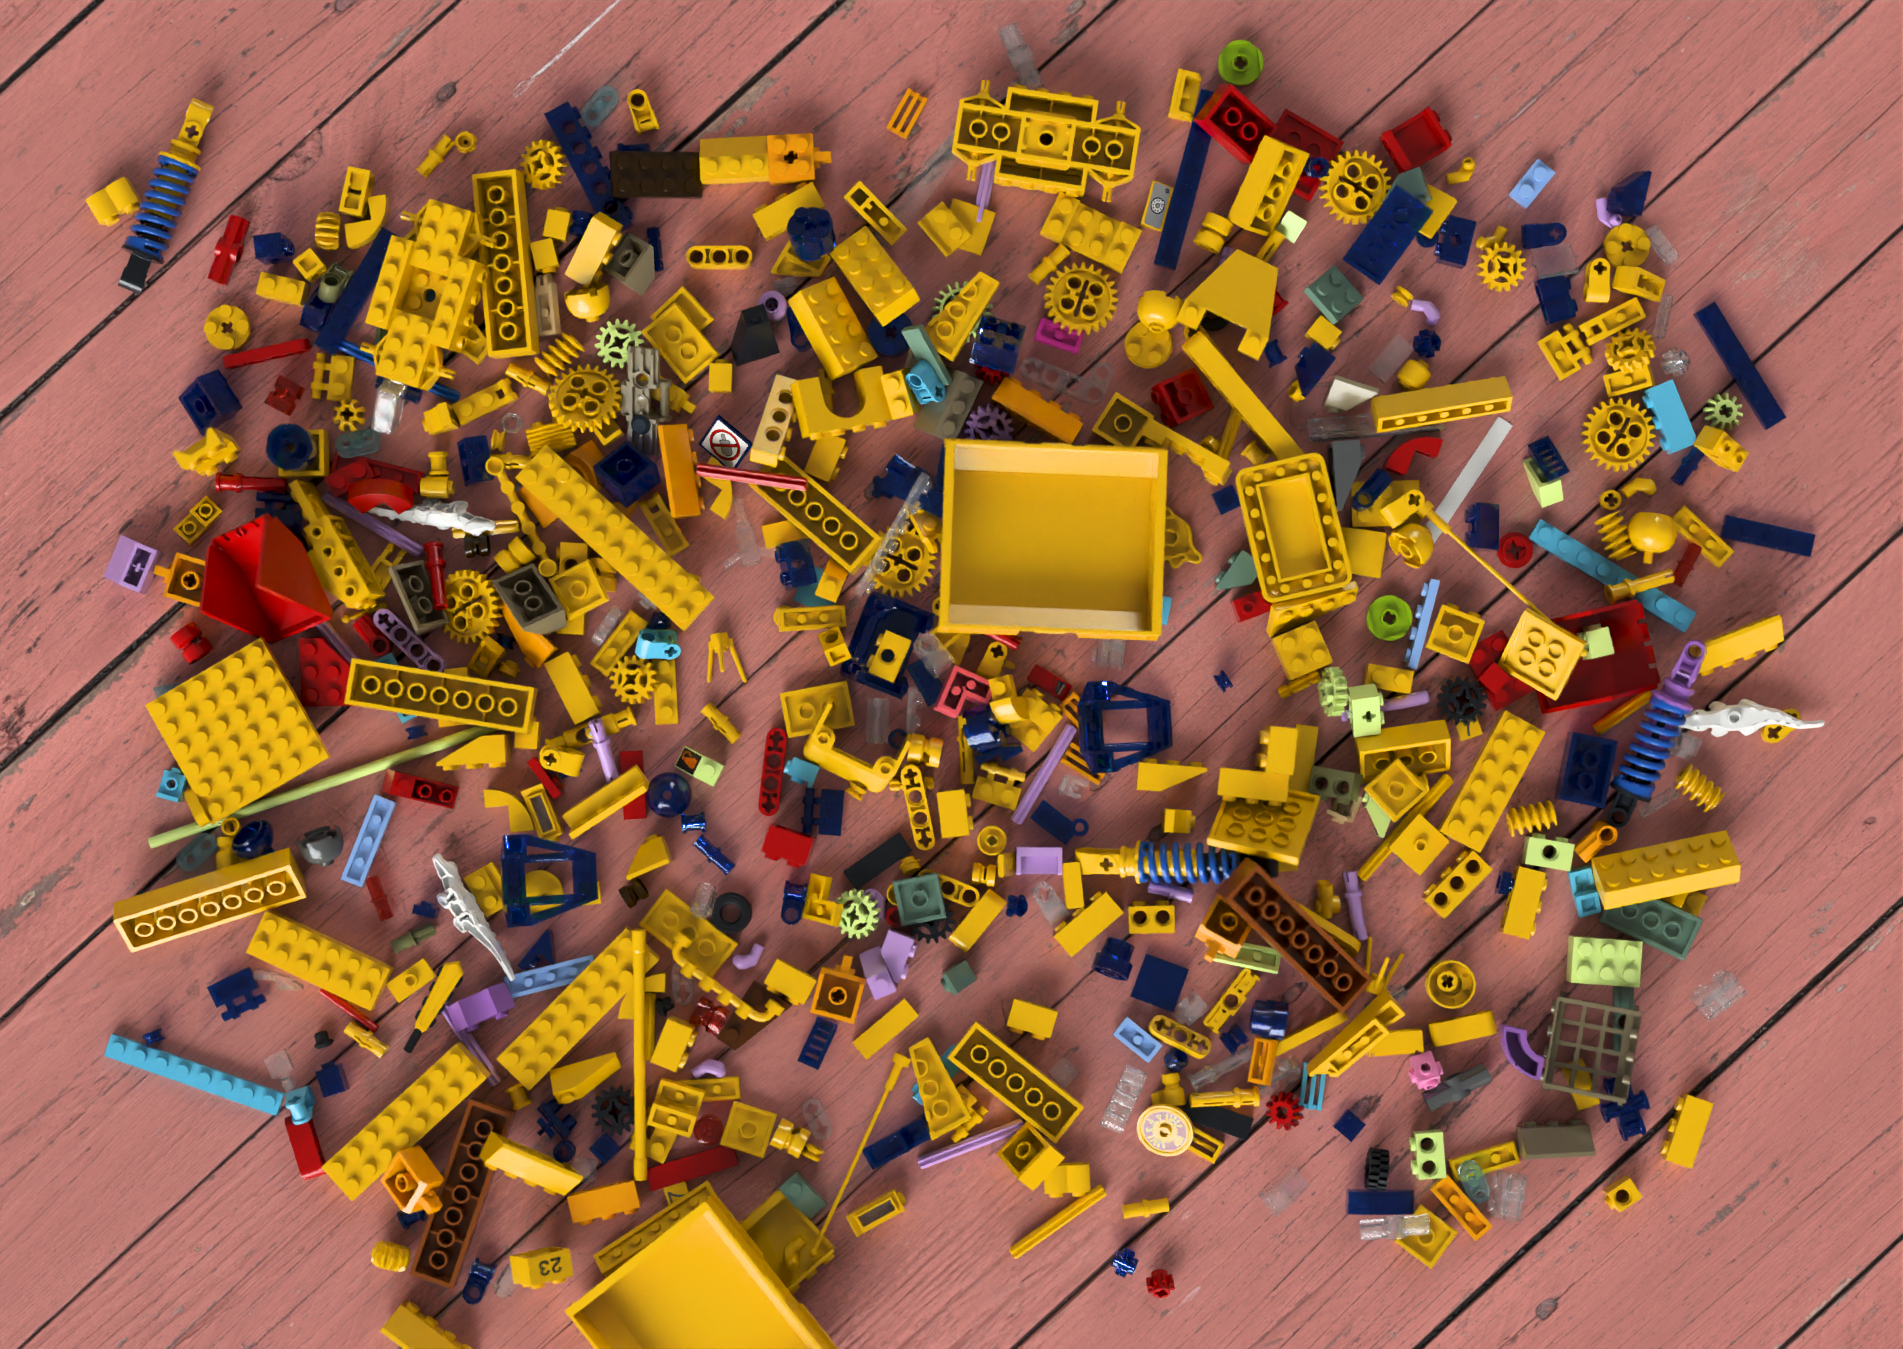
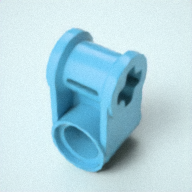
(923, 382)
(655, 644)
(300, 1104)

